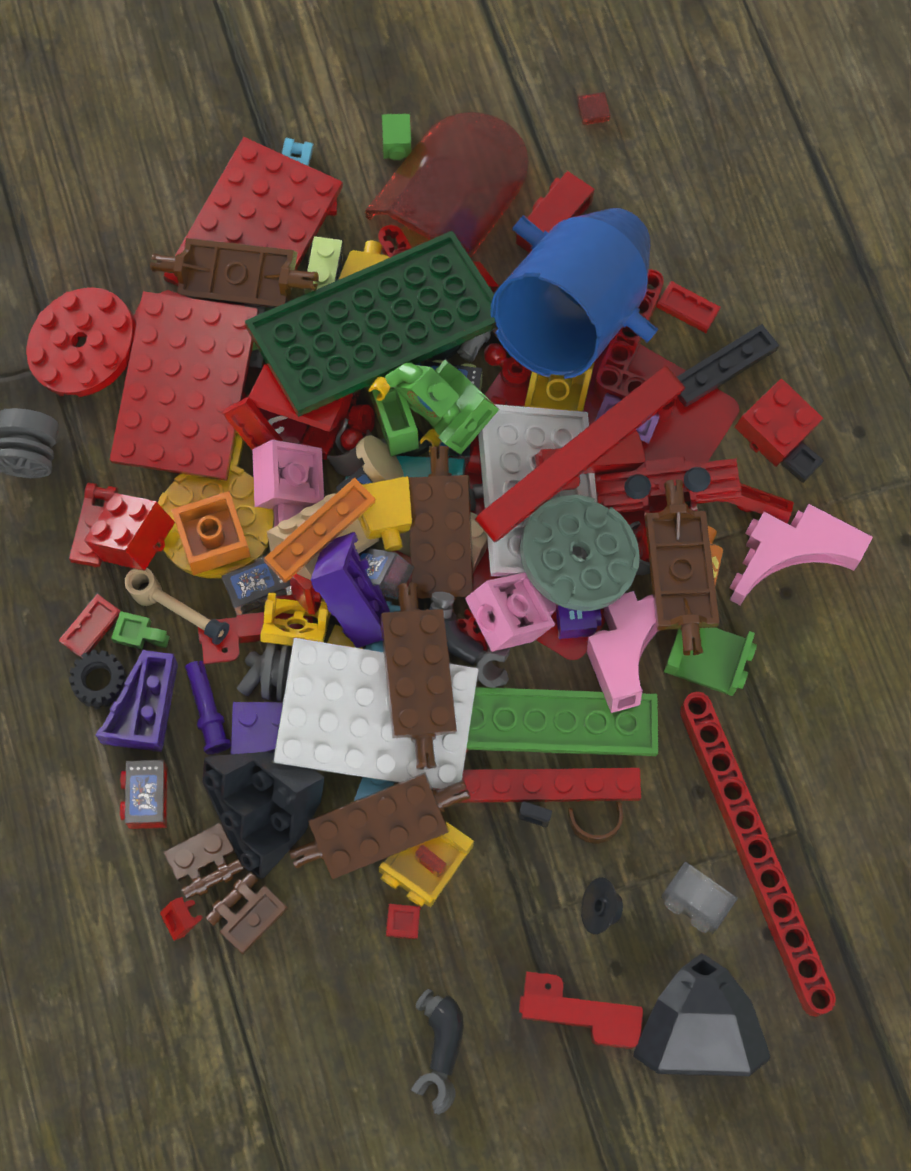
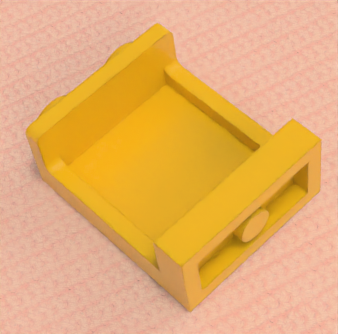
(413, 877)

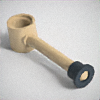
(153, 593)

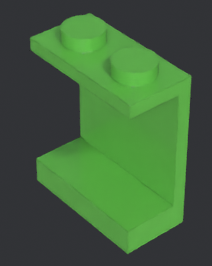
(474, 409)
(718, 665)

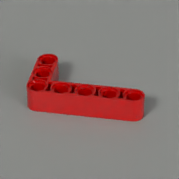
(627, 348)

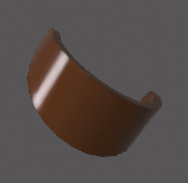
(595, 839)

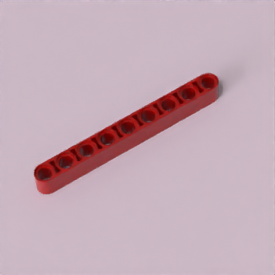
(579, 454)

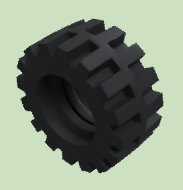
(85, 666)

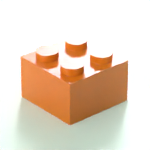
(211, 533)

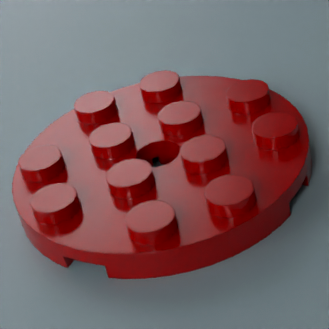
(97, 363)

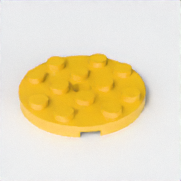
(253, 520)

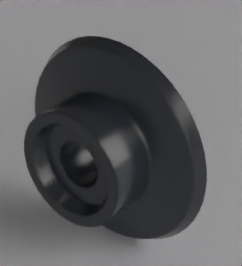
(600, 906)

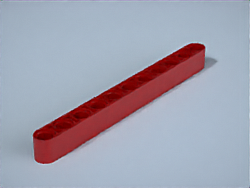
(753, 866)

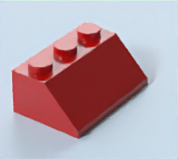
(270, 397)

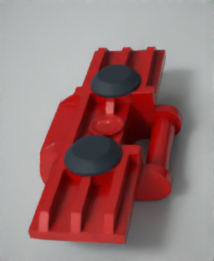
(641, 488)

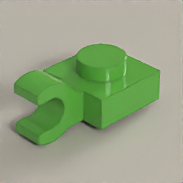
(135, 630)

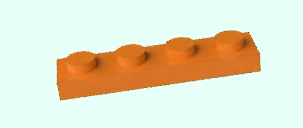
(319, 530)

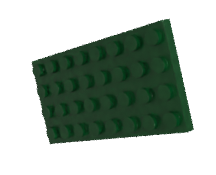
(373, 322)

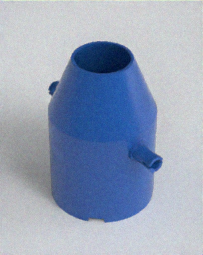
(574, 291)

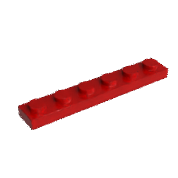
(552, 785)

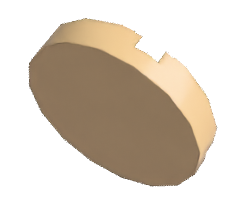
(377, 459)

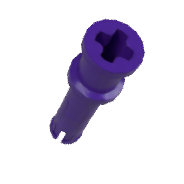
(210, 720)

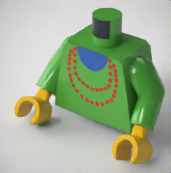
(426, 393)

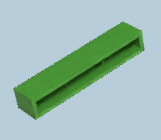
(395, 421)

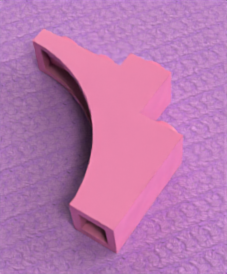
(809, 538)
(618, 651)

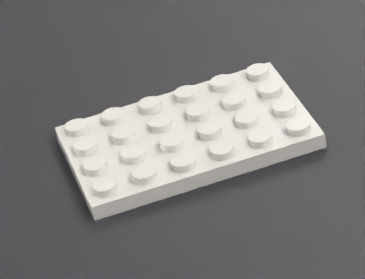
(508, 455)
(341, 720)

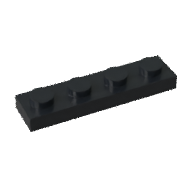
(726, 364)

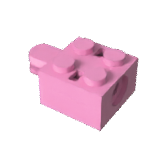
(287, 478)
(510, 611)

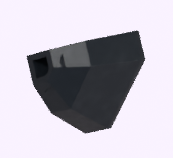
(261, 805)
(703, 1026)

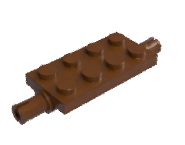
(235, 273)
(441, 530)
(681, 569)
(418, 674)
(379, 825)

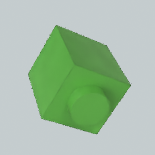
(396, 136)

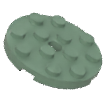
(563, 576)

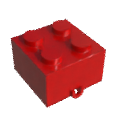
(778, 422)
(129, 531)

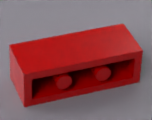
(566, 199)

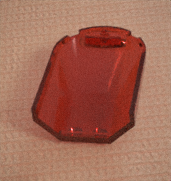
(456, 179)

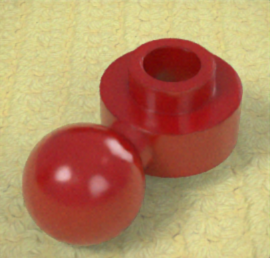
(496, 356)
(359, 420)

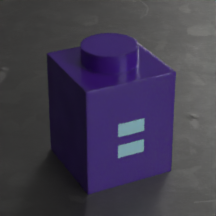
(576, 623)

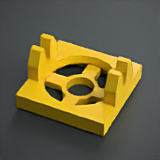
(311, 631)

